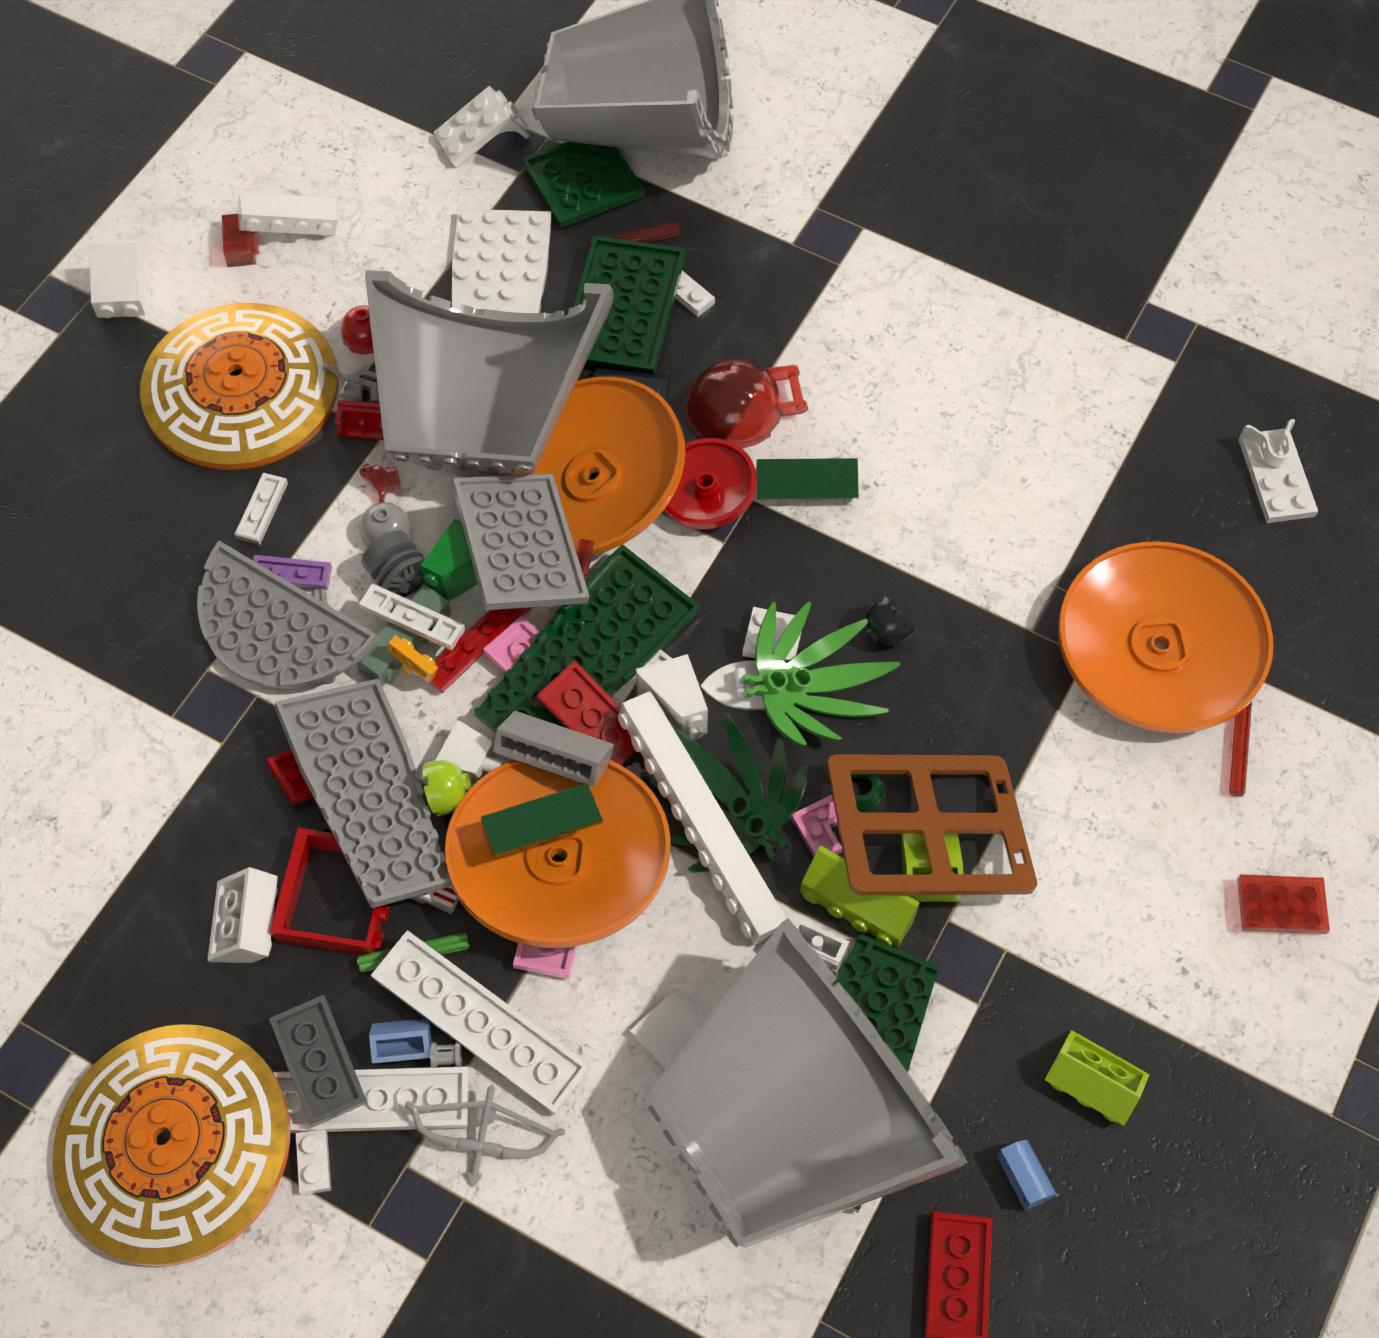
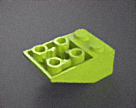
(916, 862)

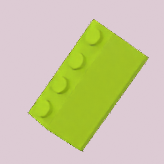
(880, 915)

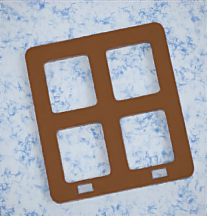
(930, 825)

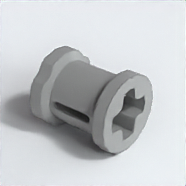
(446, 1055)

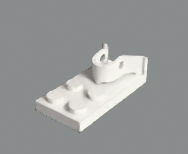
(1277, 474)

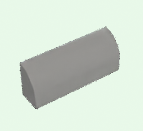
(553, 748)

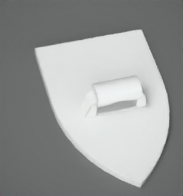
(726, 688)

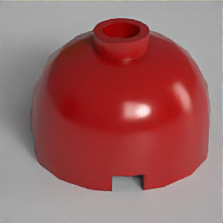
(357, 330)

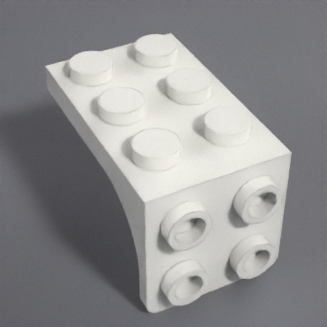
(477, 124)

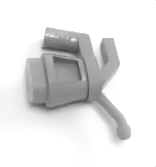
(354, 384)

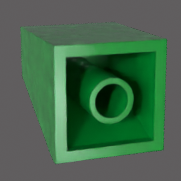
(449, 564)

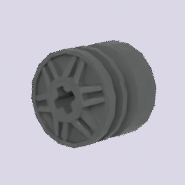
(394, 563)

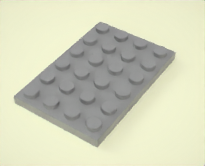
(519, 541)

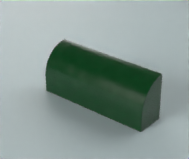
(807, 478)
(540, 820)

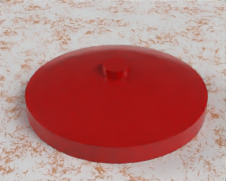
(714, 485)

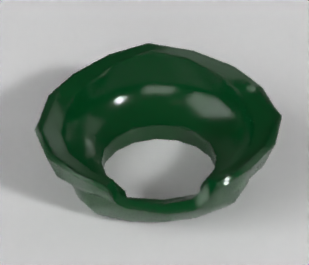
(872, 799)

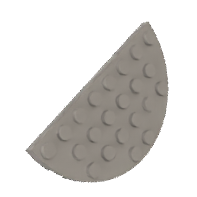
(273, 628)

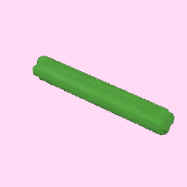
(441, 945)

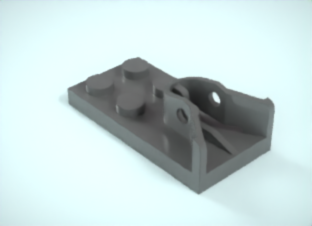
(318, 1061)

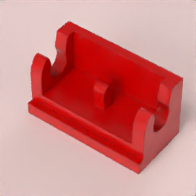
(359, 420)

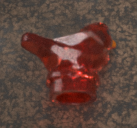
(381, 478)

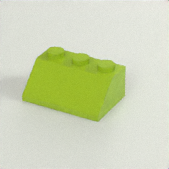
(1097, 1078)

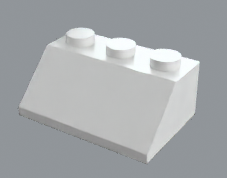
(243, 917)

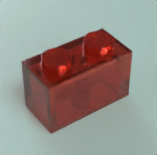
(238, 245)

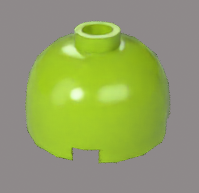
(445, 786)

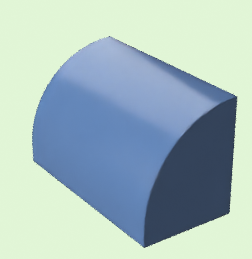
(400, 1040)
(1025, 1174)

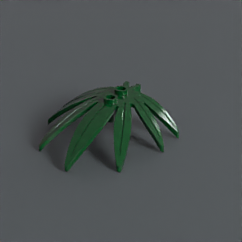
(749, 815)

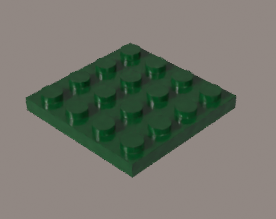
(582, 180)

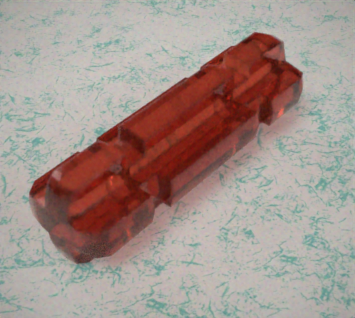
(585, 547)

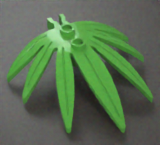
(788, 683)

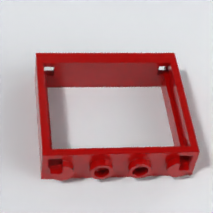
(289, 894)

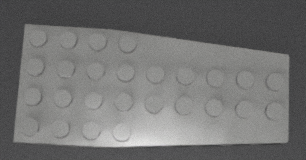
(366, 789)

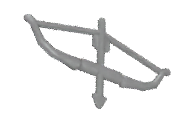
(485, 1116)

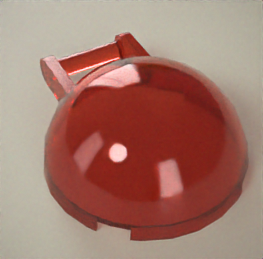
(742, 401)

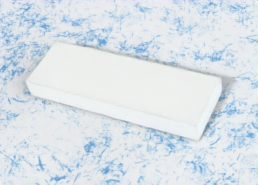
(261, 508)

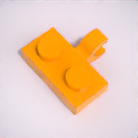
(412, 660)

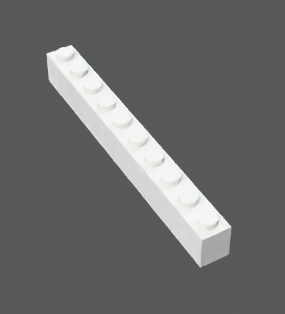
(701, 817)

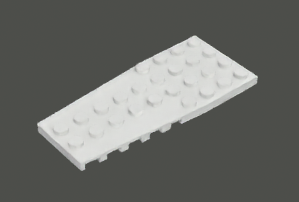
(500, 259)

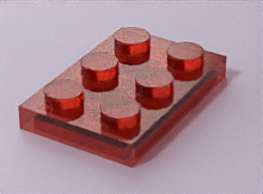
(1283, 904)

